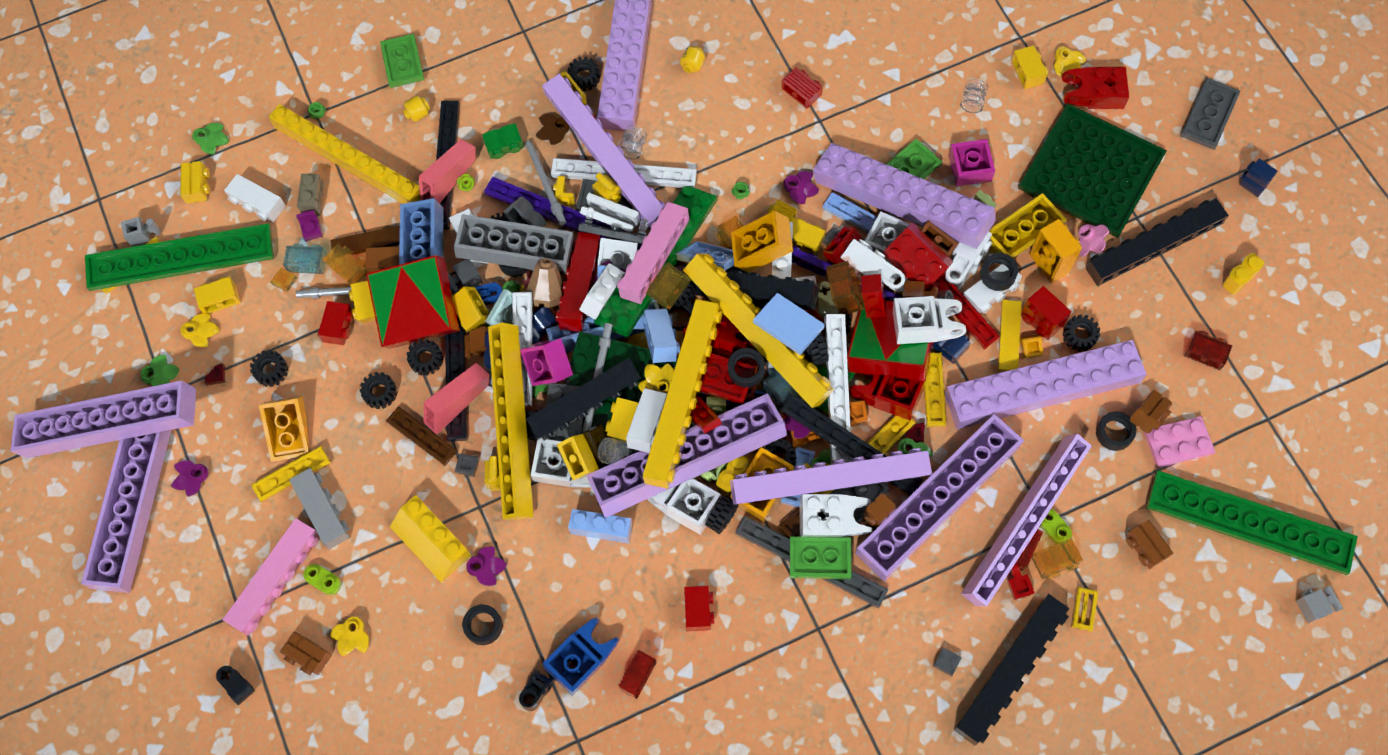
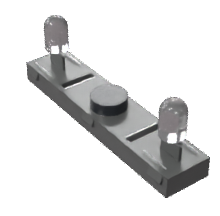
(613, 231)

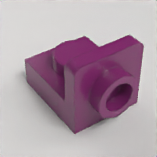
(309, 225)

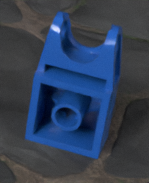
(584, 651)

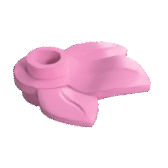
(1092, 238)

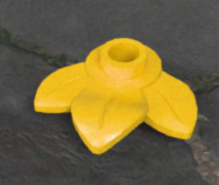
(1073, 60)
(202, 330)
(657, 377)
(350, 639)

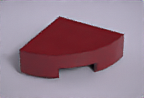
(216, 375)
(916, 433)

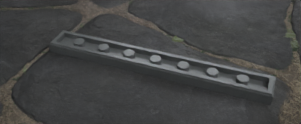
(780, 546)

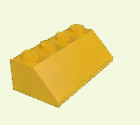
(1022, 227)
(429, 539)

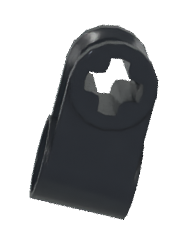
(237, 686)
(535, 689)

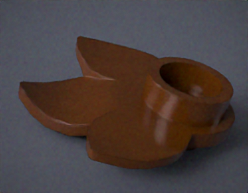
(551, 130)

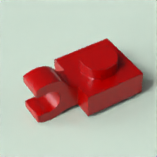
(1019, 585)

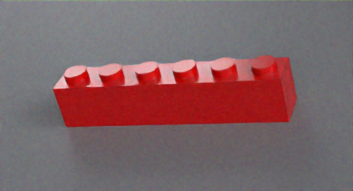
(579, 281)

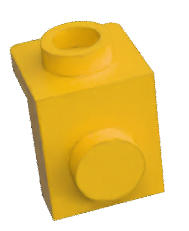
(560, 192)

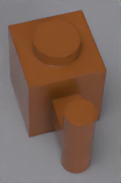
(917, 289)
(475, 342)

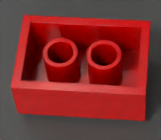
(917, 256)

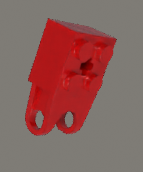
(1097, 87)
(726, 339)
(890, 394)

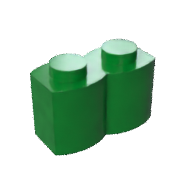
(503, 141)

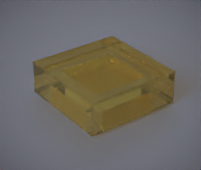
(283, 280)

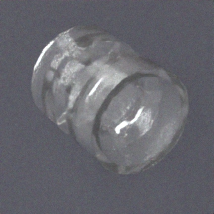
(974, 96)
(632, 142)
(613, 450)

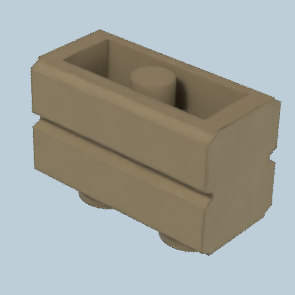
(310, 193)

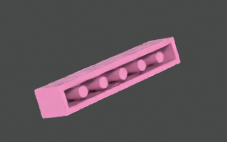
(653, 252)
(271, 577)

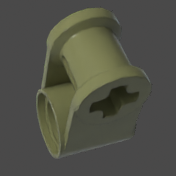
(825, 302)

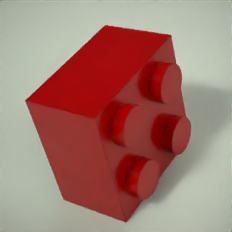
(1045, 313)

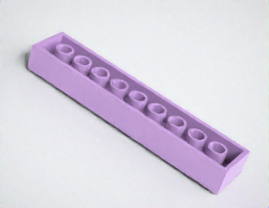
(624, 64)
(904, 195)
(1045, 384)
(104, 419)
(741, 432)
(939, 497)
(125, 513)

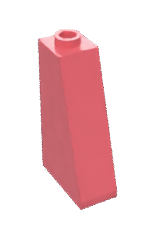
(443, 173)
(454, 397)

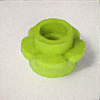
(470, 182)

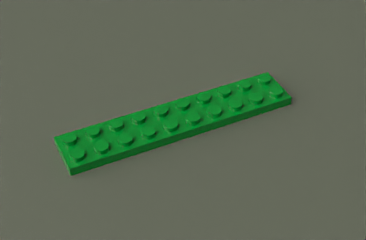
(178, 257)
(625, 313)
(1252, 522)

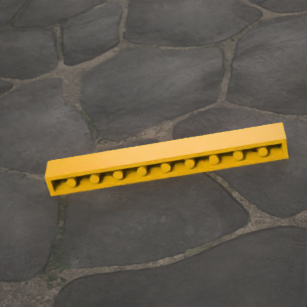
(344, 155)
(741, 312)
(681, 394)
(510, 422)

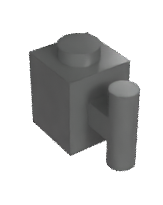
(465, 274)

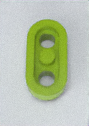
(1053, 527)
(321, 578)

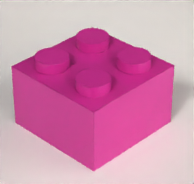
(971, 162)
(546, 362)

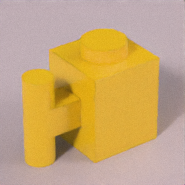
(606, 188)
(492, 478)

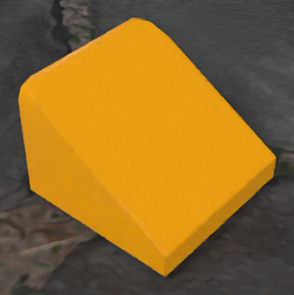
(1031, 346)

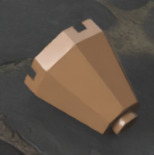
(545, 284)

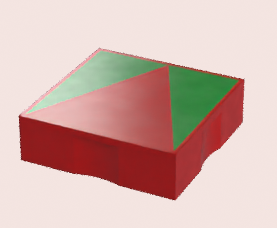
(412, 302)
(877, 352)

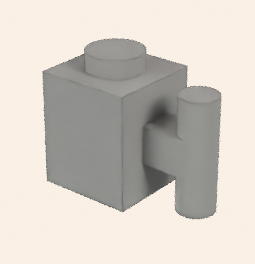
(137, 232)
(1316, 605)

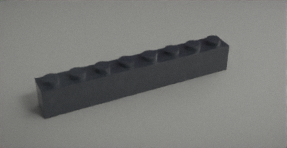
(1156, 241)
(763, 289)
(1011, 670)

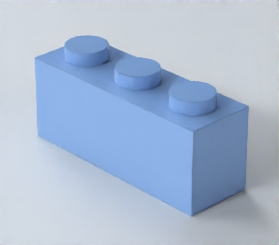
(660, 335)
(597, 526)

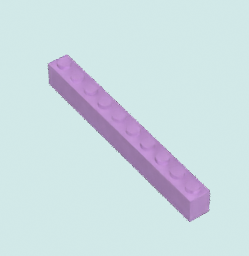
(603, 149)
(830, 477)
(1026, 520)

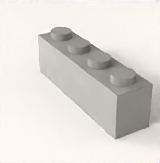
(319, 508)

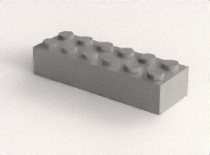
(511, 243)

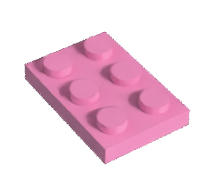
(1179, 442)

